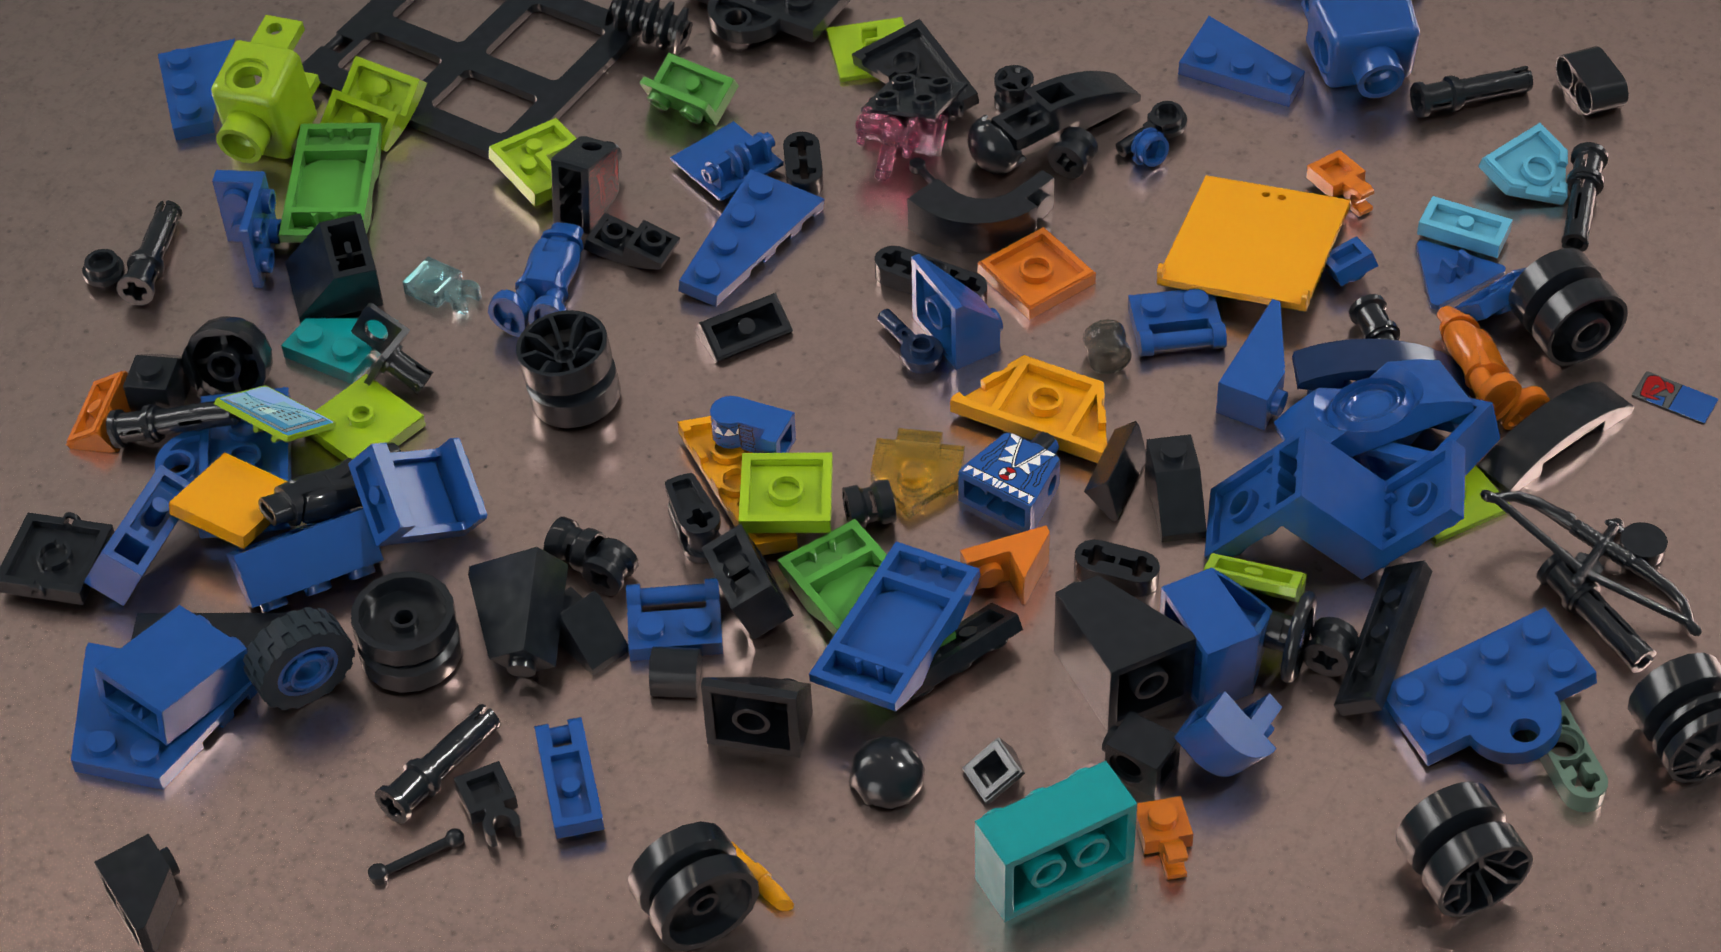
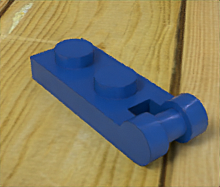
(569, 779)

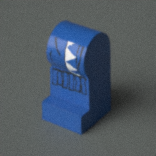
(752, 425)

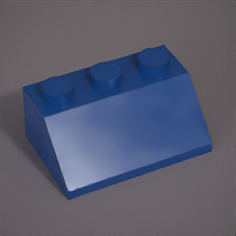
(305, 559)

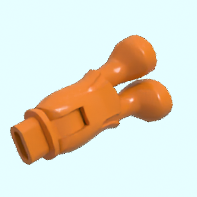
(1486, 370)

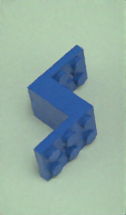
(1337, 503)

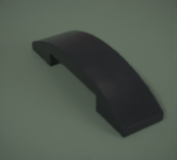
(1550, 429)

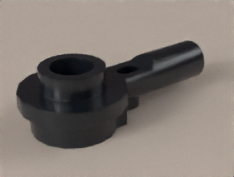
(1165, 117)

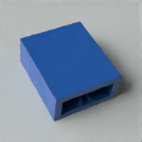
(172, 674)

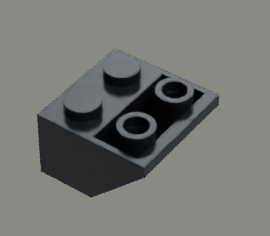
(334, 270)

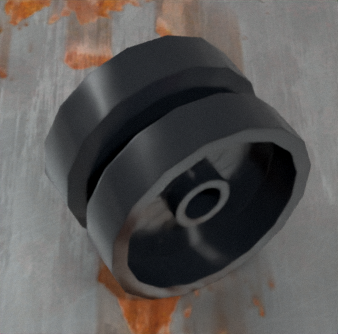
(406, 631)
(693, 886)

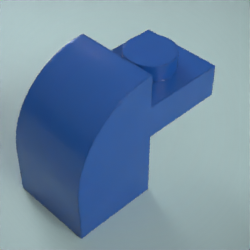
(1227, 737)

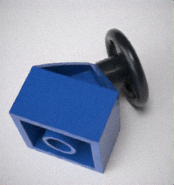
(1233, 632)

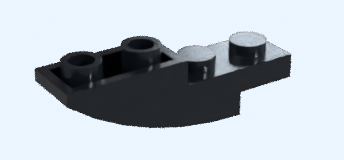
(1065, 101)

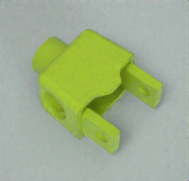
(265, 115)

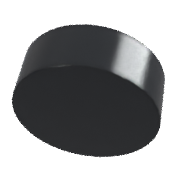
(1645, 541)

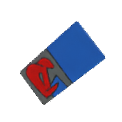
(1675, 397)

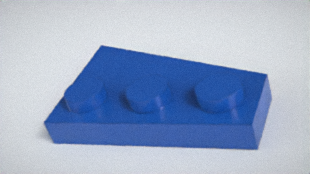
(1239, 64)
(188, 85)

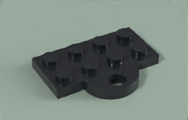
(767, 17)

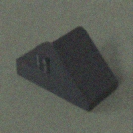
(590, 631)

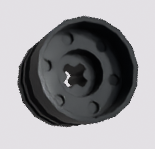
(1682, 715)

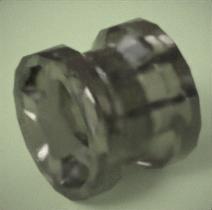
(1107, 346)

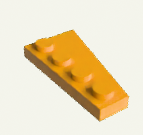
(723, 473)

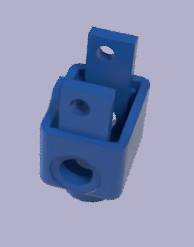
(1363, 42)

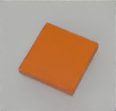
(1036, 273)

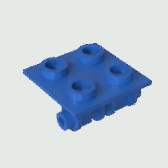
(726, 157)

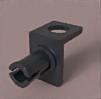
(393, 358)

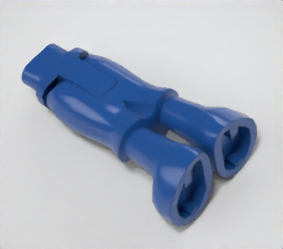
(543, 282)

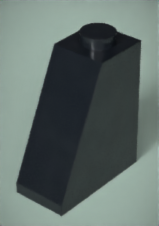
(520, 608)

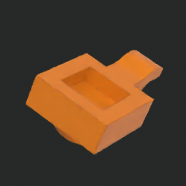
(1339, 176)
(1166, 830)

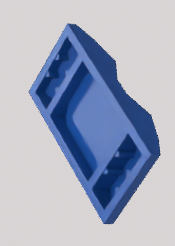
(1379, 409)
(897, 627)

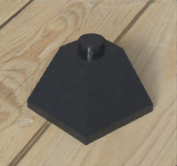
(757, 713)

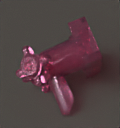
(905, 132)

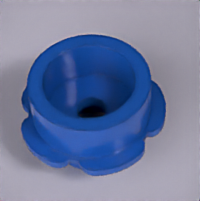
(1149, 147)

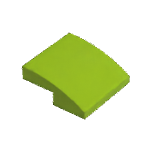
(376, 96)
(1260, 577)

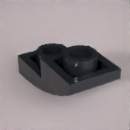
(637, 247)

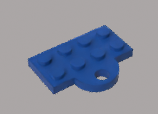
(205, 446)
(1491, 692)

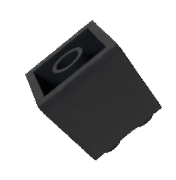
(1121, 651)

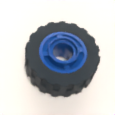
(298, 658)

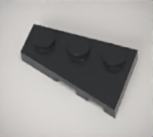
(912, 52)

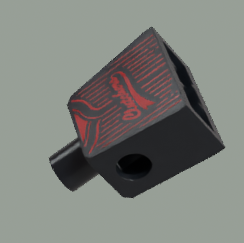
(584, 181)

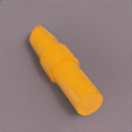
(768, 888)

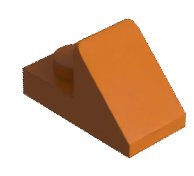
(1011, 558)

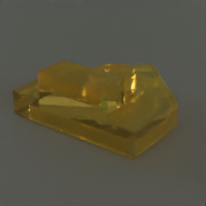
(917, 467)

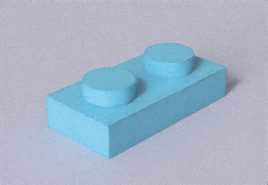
(1464, 226)

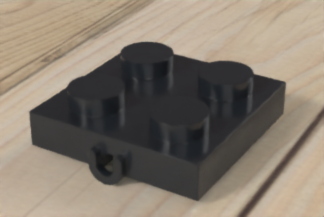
(53, 557)

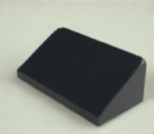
(744, 327)
(1117, 470)

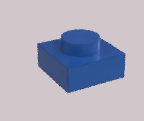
(1350, 261)

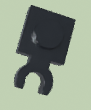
(489, 799)

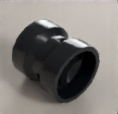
(870, 503)
(572, 543)

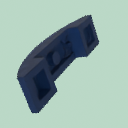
(1356, 359)

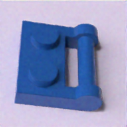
(1176, 321)
(674, 628)

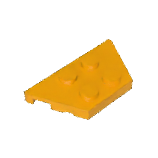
(1041, 398)

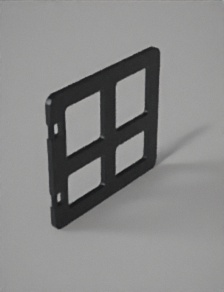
(473, 59)

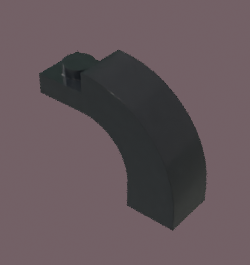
(979, 223)

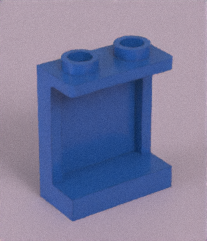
(417, 493)

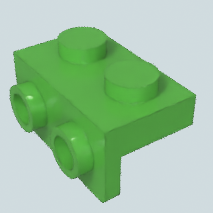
(691, 89)

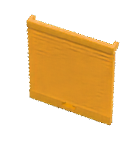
(1254, 242)

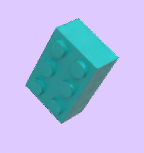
(1055, 840)

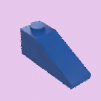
(1255, 378)
(137, 538)

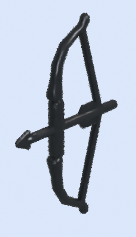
(1602, 544)

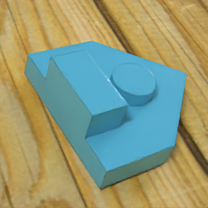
(1530, 167)

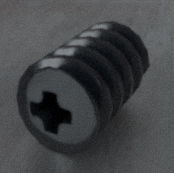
(651, 22)

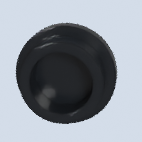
(103, 268)

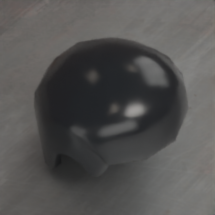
(992, 148)
(887, 772)

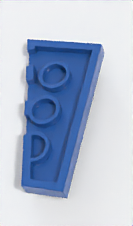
(745, 234)

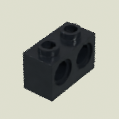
(747, 581)

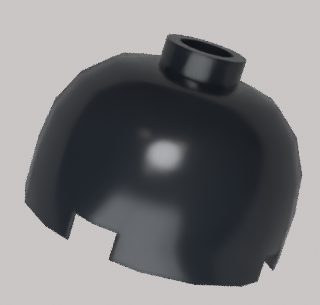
(227, 356)

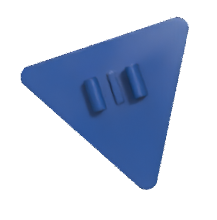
(1453, 273)

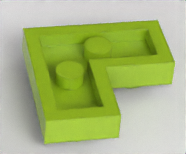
(528, 156)

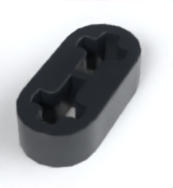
(808, 164)
(1118, 566)

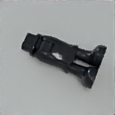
(314, 496)

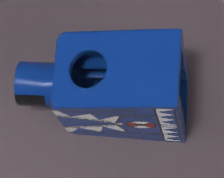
(1012, 479)

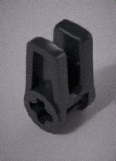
(692, 515)

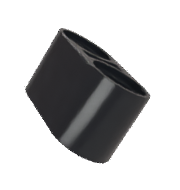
(1592, 80)

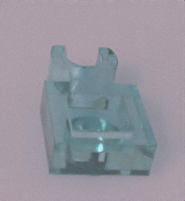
(438, 282)

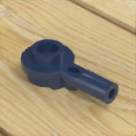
(919, 352)

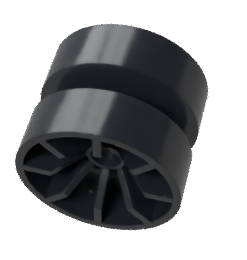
(1568, 306)
(568, 368)
(1464, 849)

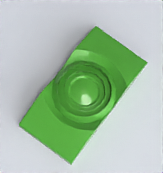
(331, 176)
(834, 572)

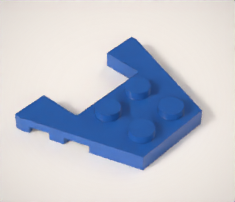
(121, 750)

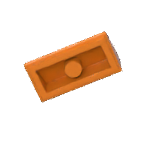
(90, 426)

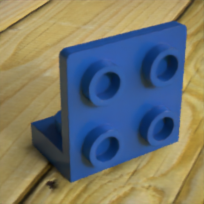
(249, 217)

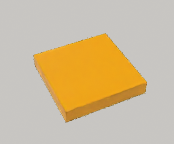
(226, 500)

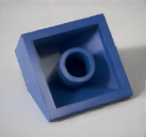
(953, 314)

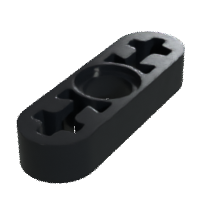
(895, 271)

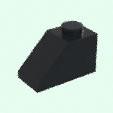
(156, 381)
(1175, 487)
(141, 888)

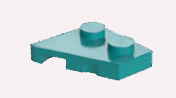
(332, 347)

